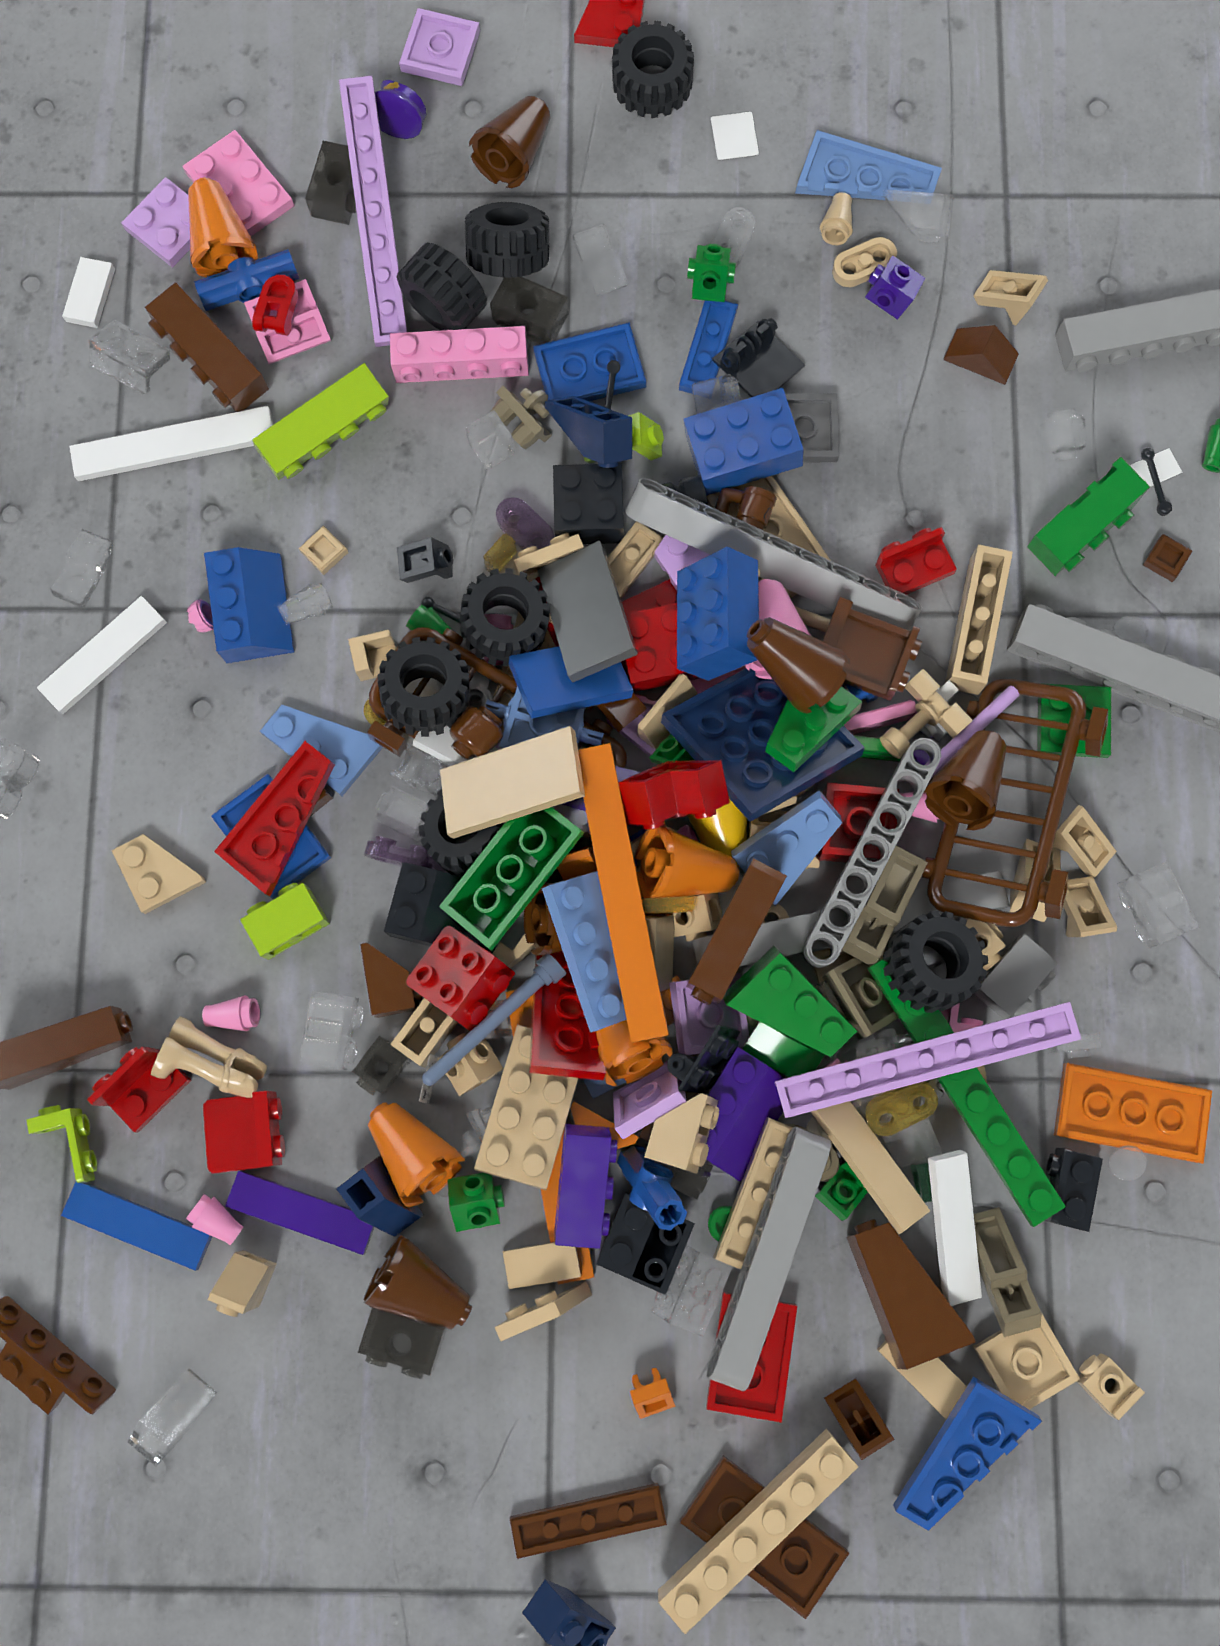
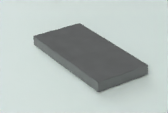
(587, 612)

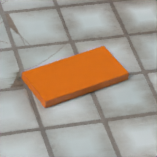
(1133, 1111)

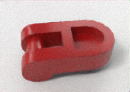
(279, 295)

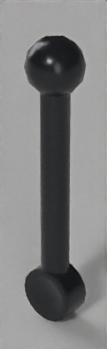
(613, 368)
(1164, 506)
(429, 602)

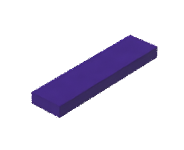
(299, 1212)

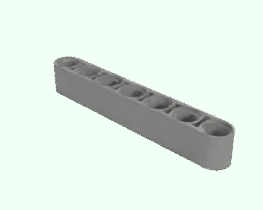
(877, 835)
(768, 1259)

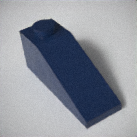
(594, 430)

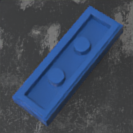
(709, 340)

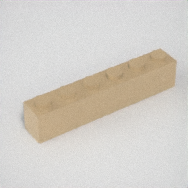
(755, 1531)

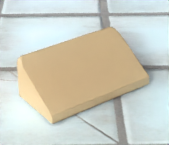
(651, 728)

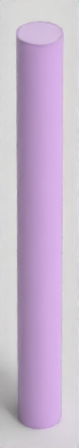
(979, 723)

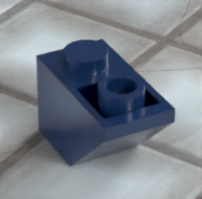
(376, 1201)
(565, 1618)

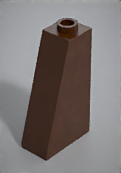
(735, 932)
(62, 1045)
(907, 1302)

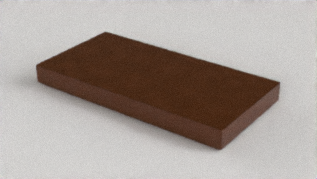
(796, 1568)

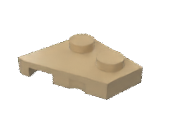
(154, 873)
(546, 1308)

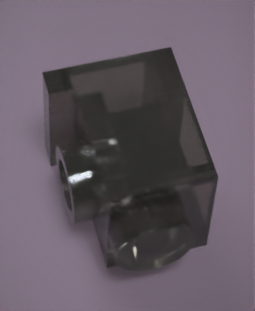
(366, 1069)
(689, 1182)

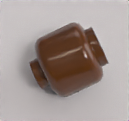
(476, 732)

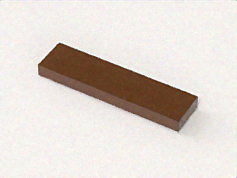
(587, 1520)

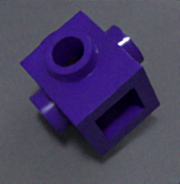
(894, 286)

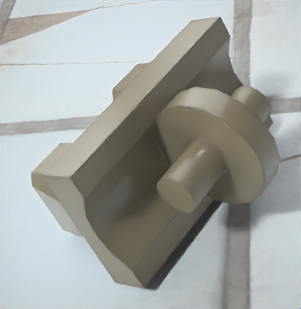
(530, 429)

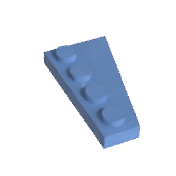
(861, 170)
(587, 946)

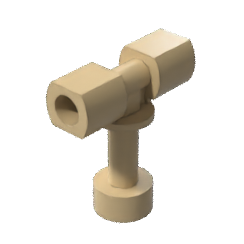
(930, 709)

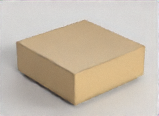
(323, 550)

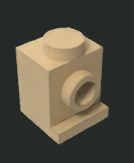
(1120, 1396)

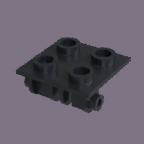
(759, 359)
(701, 1071)

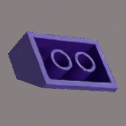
(745, 1098)

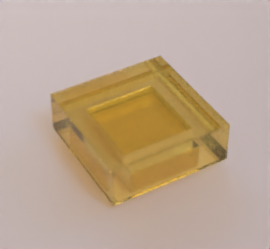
(500, 553)

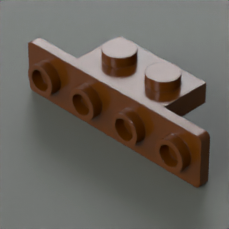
(44, 1365)

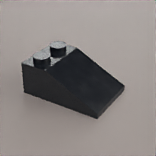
(416, 904)

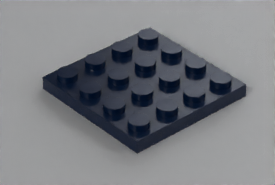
(734, 726)

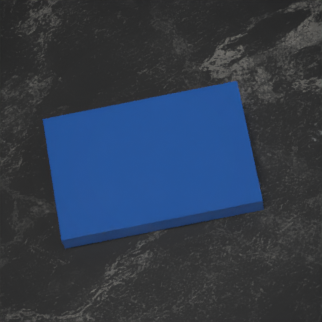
(580, 362)
(550, 691)
(307, 854)

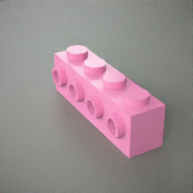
(459, 354)

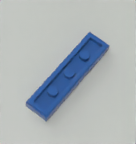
(136, 1225)

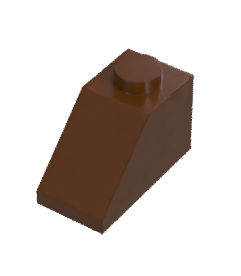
(387, 984)

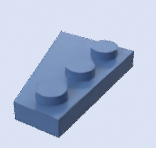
(343, 746)
(791, 840)

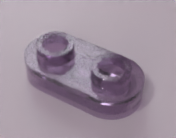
(527, 527)
(386, 851)

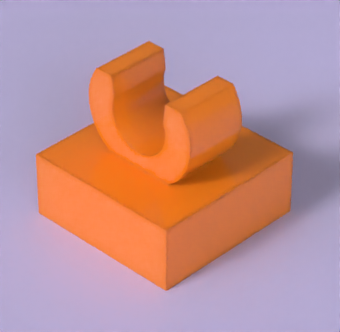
(651, 1397)

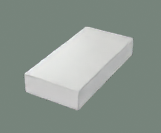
(88, 292)

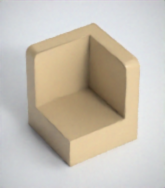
(369, 651)

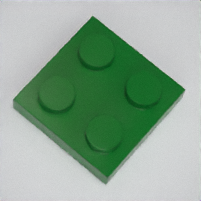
(1052, 739)

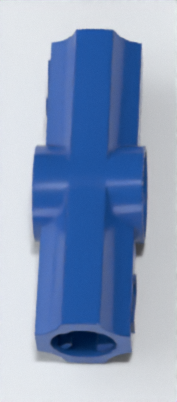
(243, 279)
(652, 1188)

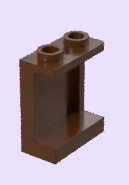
(875, 650)

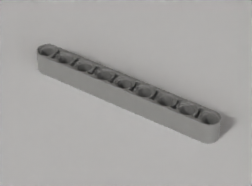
(777, 558)
(791, 933)

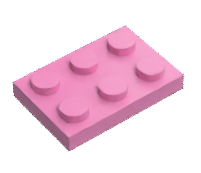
(244, 179)

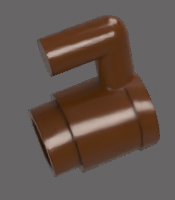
(754, 502)

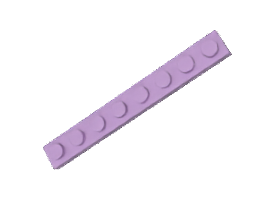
(373, 208)
(928, 1059)

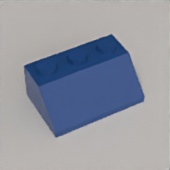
(244, 604)

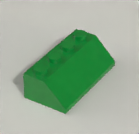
(510, 873)

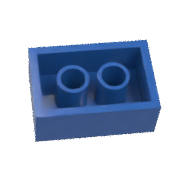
(744, 441)
(715, 612)

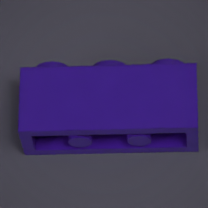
(584, 1186)

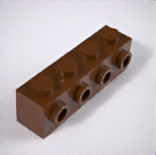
(206, 348)

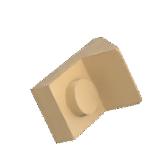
(1010, 291)
(1084, 842)
(1086, 909)

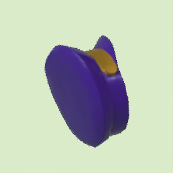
(399, 110)

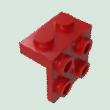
(460, 977)
(243, 1132)

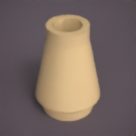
(838, 220)

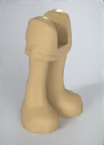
(235, 1077)

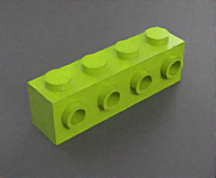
(321, 422)

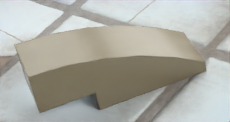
(885, 906)
(1004, 1275)

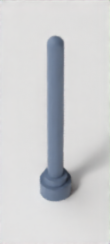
(545, 973)

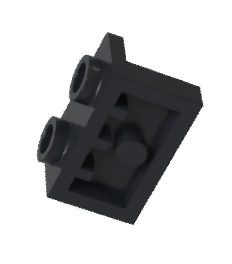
(1076, 1182)

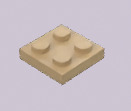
(1027, 1364)

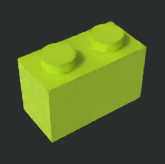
(284, 920)

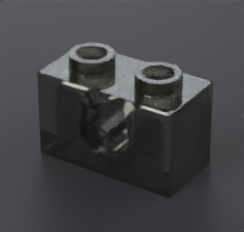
(324, 197)
(519, 294)
(379, 1347)

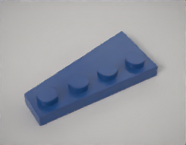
(967, 1444)

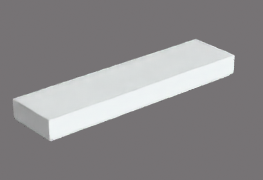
(101, 655)
(955, 1227)

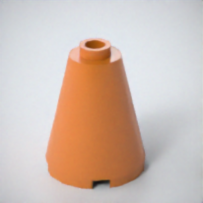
(215, 229)
(681, 866)
(629, 1059)
(412, 1153)

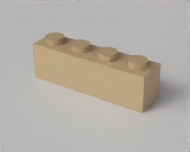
(978, 619)

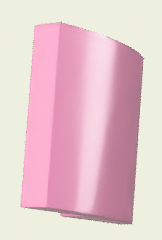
(306, 330)

